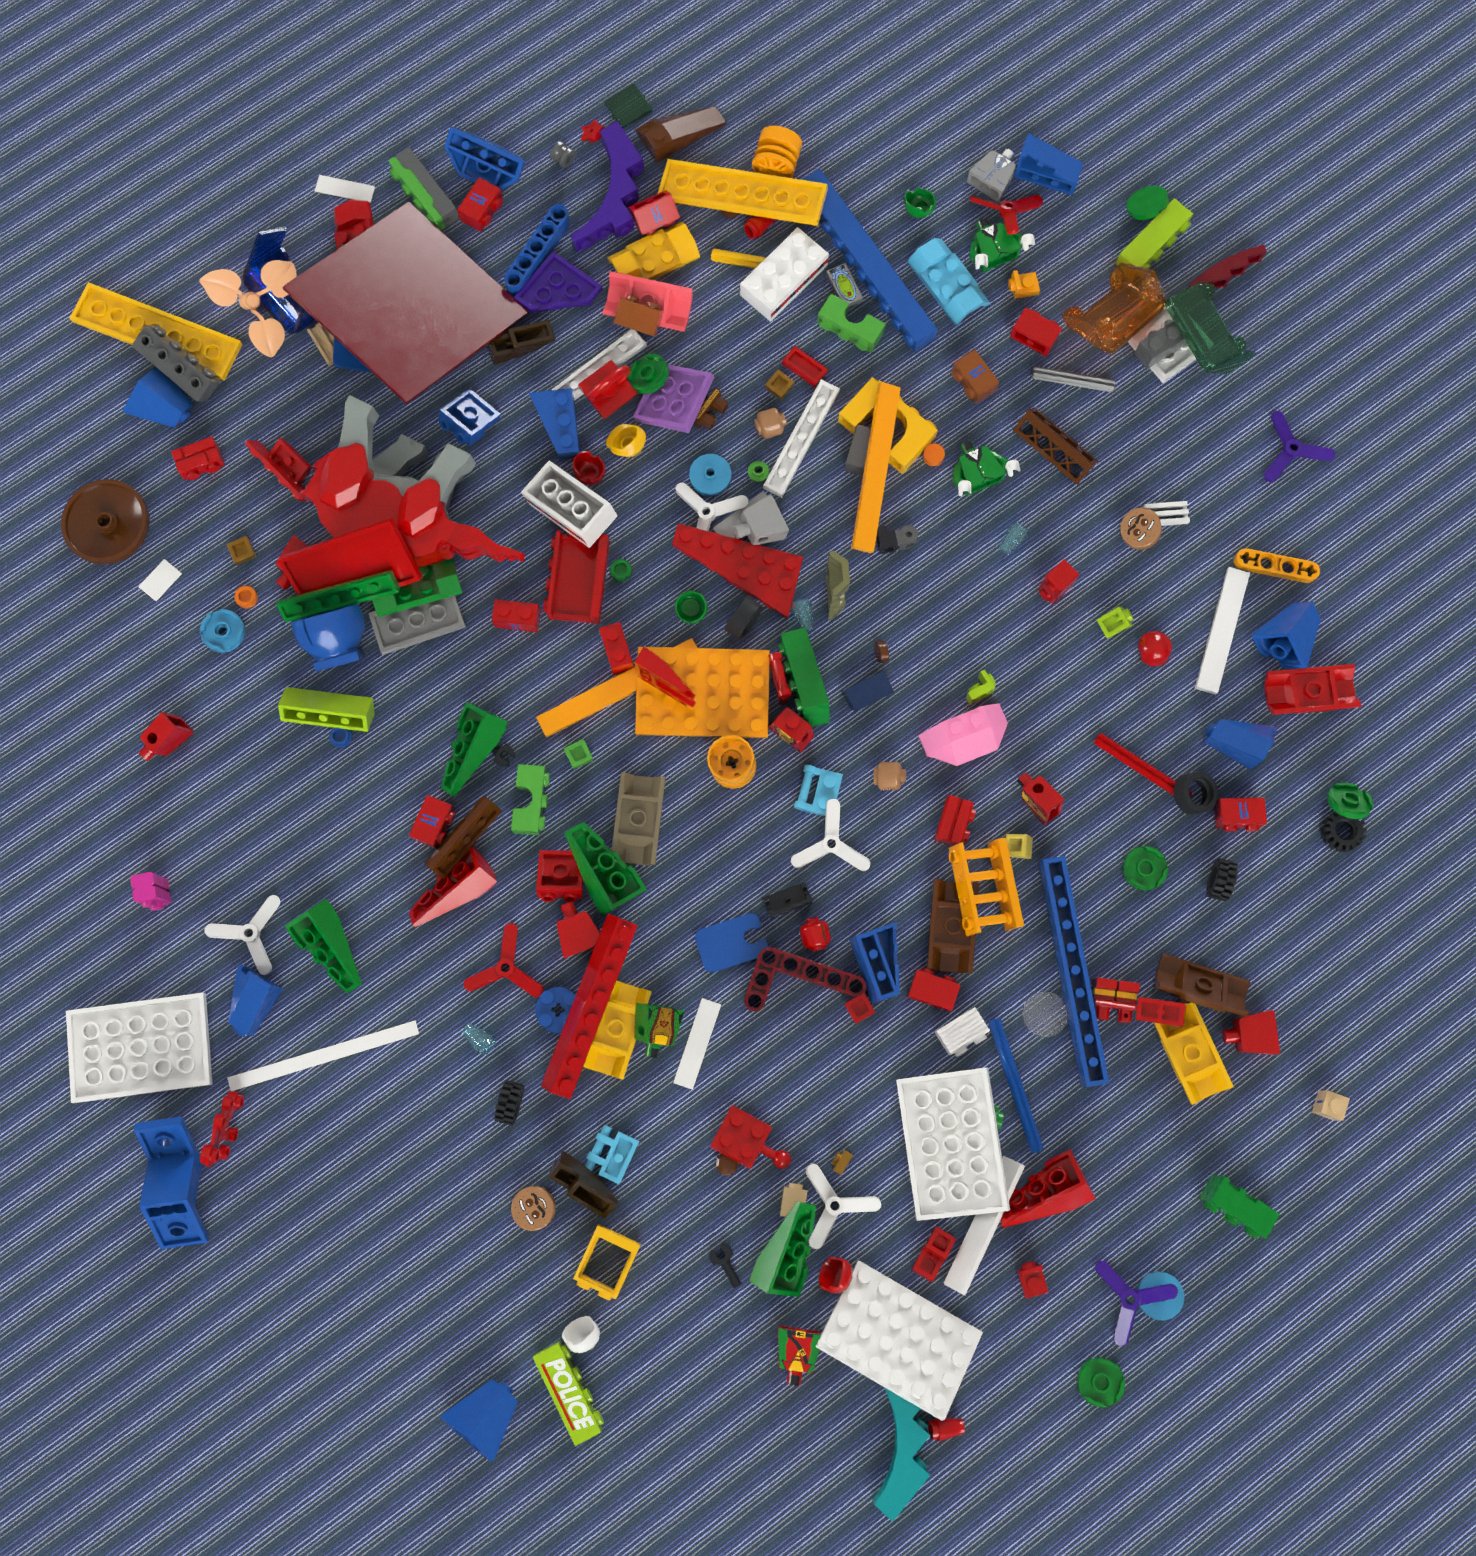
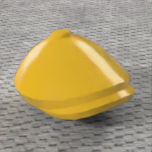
(626, 440)

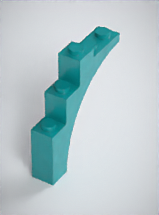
(905, 1472)

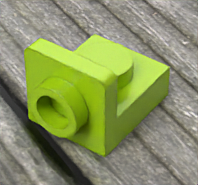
(1115, 621)
(980, 691)

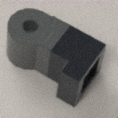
(896, 539)

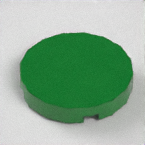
(1147, 202)
(648, 374)
(1350, 801)
(1145, 868)
(1100, 1382)

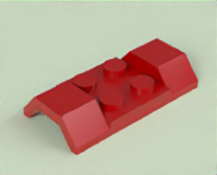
(351, 220)
(1311, 689)

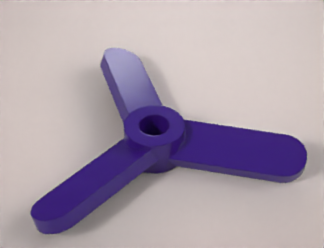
(1287, 454)
(1141, 1296)

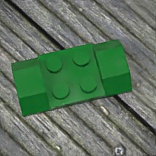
(437, 583)

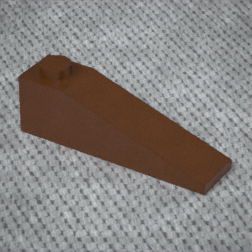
(672, 133)

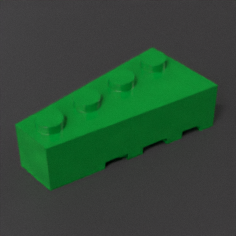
(805, 677)

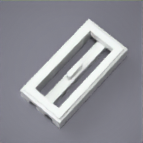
(1171, 505)

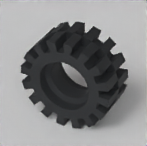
(1334, 840)
(1222, 879)
(509, 1102)

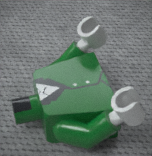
(995, 247)
(980, 469)

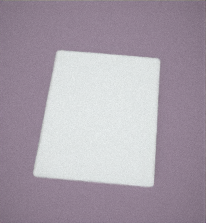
(160, 580)

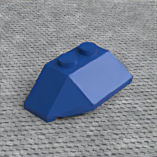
(481, 158)

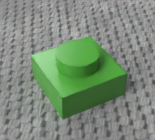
(578, 754)

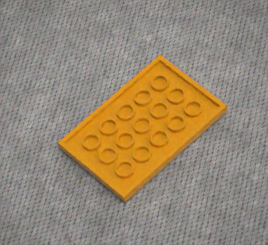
(728, 689)

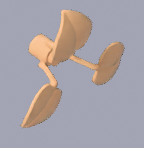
(223, 289)

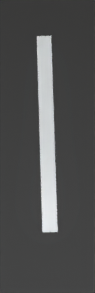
(323, 1055)

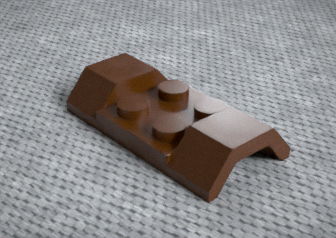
(948, 945)
(1202, 985)

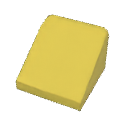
(1019, 845)

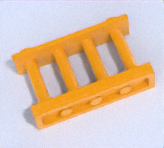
(1005, 885)

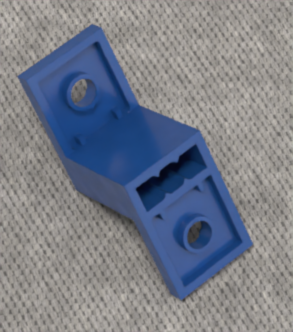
(171, 1183)

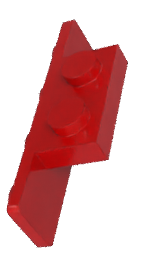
(284, 463)

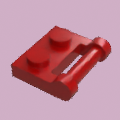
(778, 674)

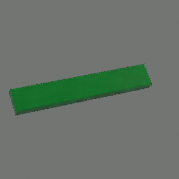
(338, 596)

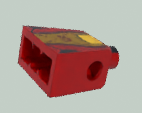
(792, 729)
(1040, 797)

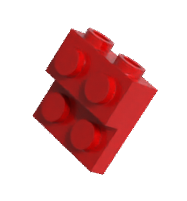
(558, 876)

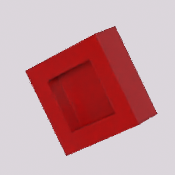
(859, 1008)

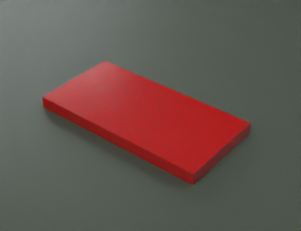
(351, 557)

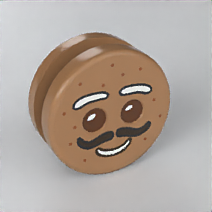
(1141, 528)
(533, 1208)

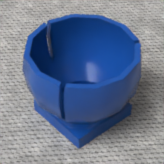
(331, 636)

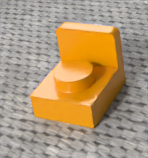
(1023, 284)

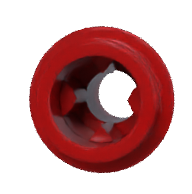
(757, 226)
(945, 1429)

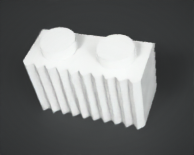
(962, 1031)

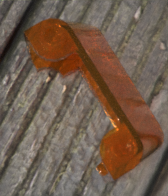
(1122, 312)

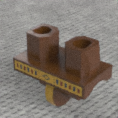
(713, 402)

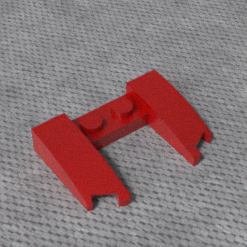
(662, 677)

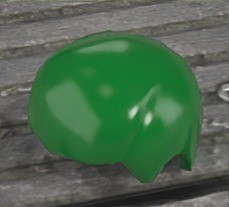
(919, 203)
(691, 607)

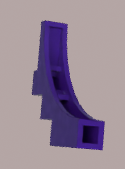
(622, 191)

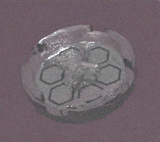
(1044, 1014)

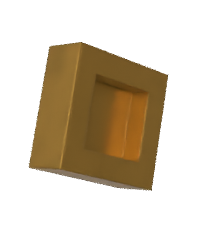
(779, 384)
(241, 550)
(841, 1161)

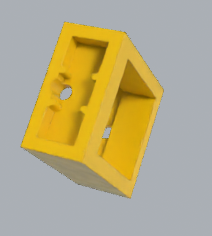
(622, 1241)

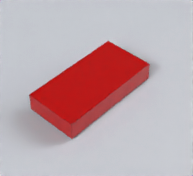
(804, 366)

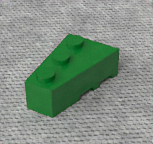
(1238, 1207)

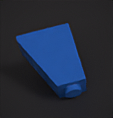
(158, 400)
(1289, 635)
(1241, 740)
(251, 1000)
(483, 1417)

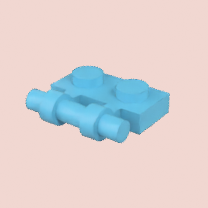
(619, 1155)

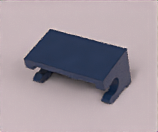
(867, 691)

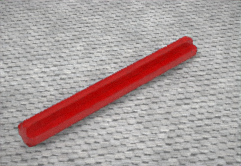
(1136, 763)

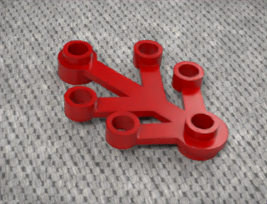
(211, 1153)

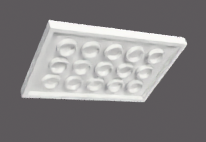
(138, 1047)
(952, 1144)
(900, 1340)

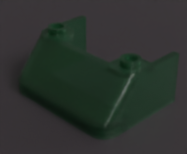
(1206, 331)

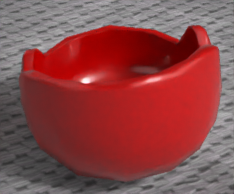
(588, 468)
(1154, 648)
(835, 1275)

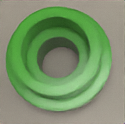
(758, 477)

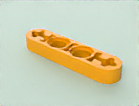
(1276, 565)

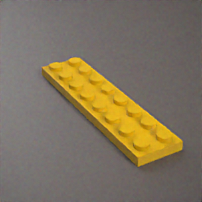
(744, 192)
(125, 318)

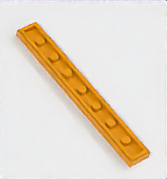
(875, 467)
(593, 700)

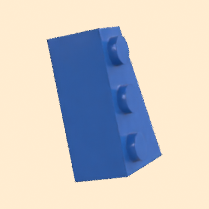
(1047, 166)
(559, 418)
(878, 961)

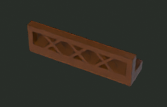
(1059, 438)
(463, 837)

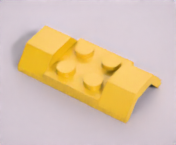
(657, 253)
(616, 1031)
(1194, 1056)

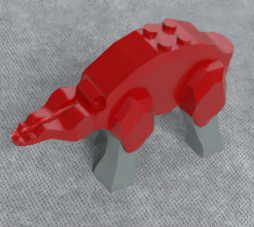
(361, 491)

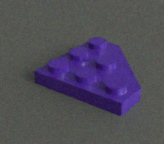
(557, 286)

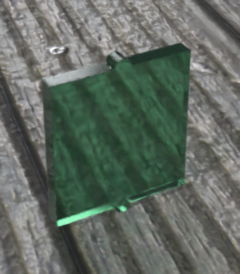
(628, 106)

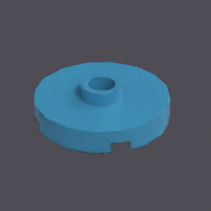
(707, 484)
(215, 623)
(1164, 1309)

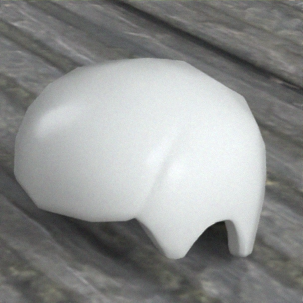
(581, 1334)

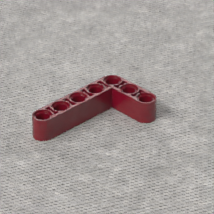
(800, 973)

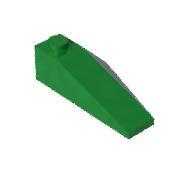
(476, 739)
(604, 873)
(324, 937)
(782, 1262)

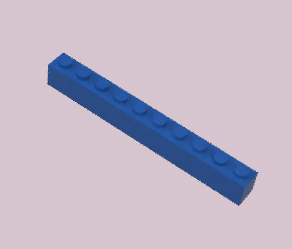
(873, 268)
(1073, 972)

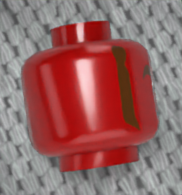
(815, 934)

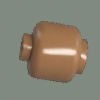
(770, 423)
(889, 776)

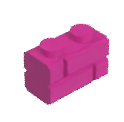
(150, 890)

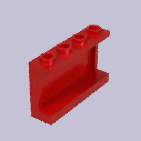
(576, 579)

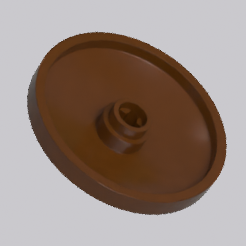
(105, 521)

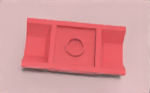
(673, 299)

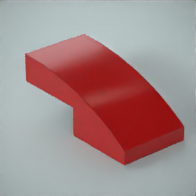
(933, 1254)

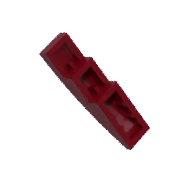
(1232, 266)

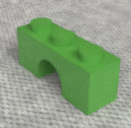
(863, 334)
(530, 819)

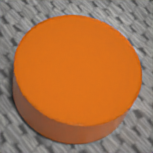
(934, 454)
(246, 597)

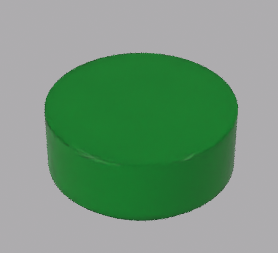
(620, 570)

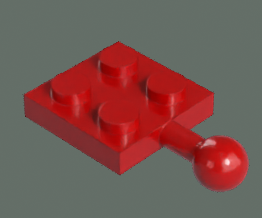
(743, 1138)

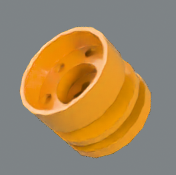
(777, 152)
(730, 749)

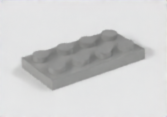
(416, 624)

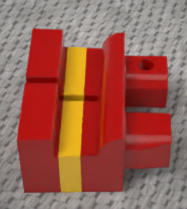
(1114, 995)

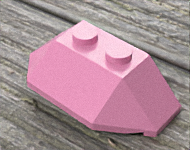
(966, 735)

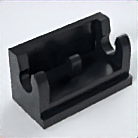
(787, 900)

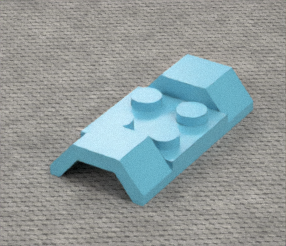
(947, 280)

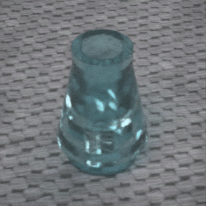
(1014, 536)
(803, 613)
(479, 1039)

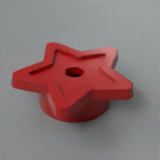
(592, 132)

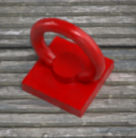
(608, 388)

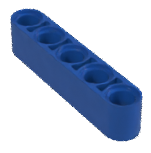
(537, 241)

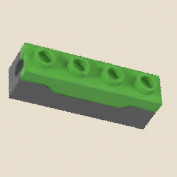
(423, 189)

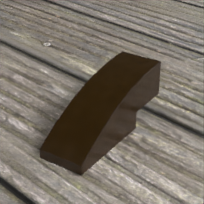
(520, 341)
(582, 1185)

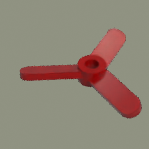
(1009, 209)
(514, 974)

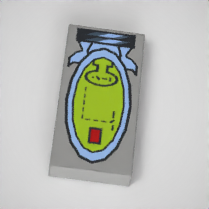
(844, 284)

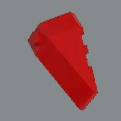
(465, 882)
(1052, 1191)

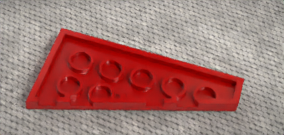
(754, 569)

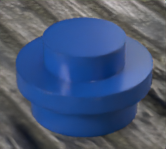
(340, 737)

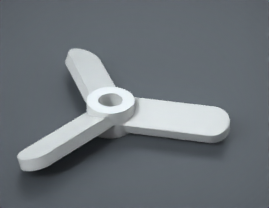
(701, 506)
(840, 849)
(240, 933)
(846, 1205)

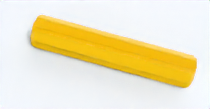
(736, 258)

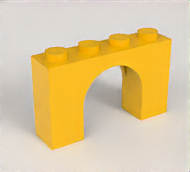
(918, 431)

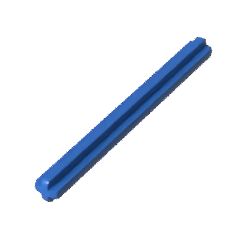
(1015, 1085)

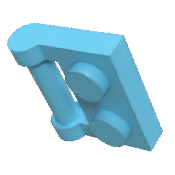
(827, 789)

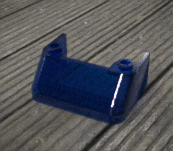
(284, 309)

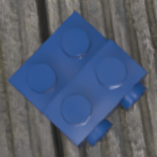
(468, 417)

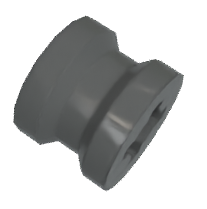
(562, 154)

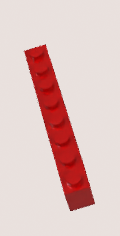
(588, 1006)

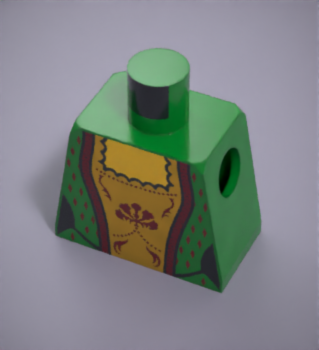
(656, 1026)

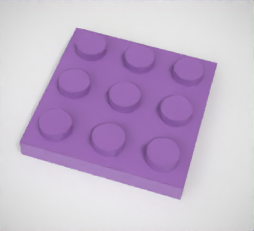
(677, 401)

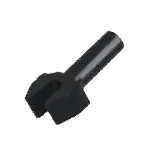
(498, 751)
(726, 1265)

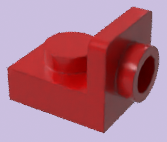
(1032, 1279)

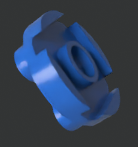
(550, 999)

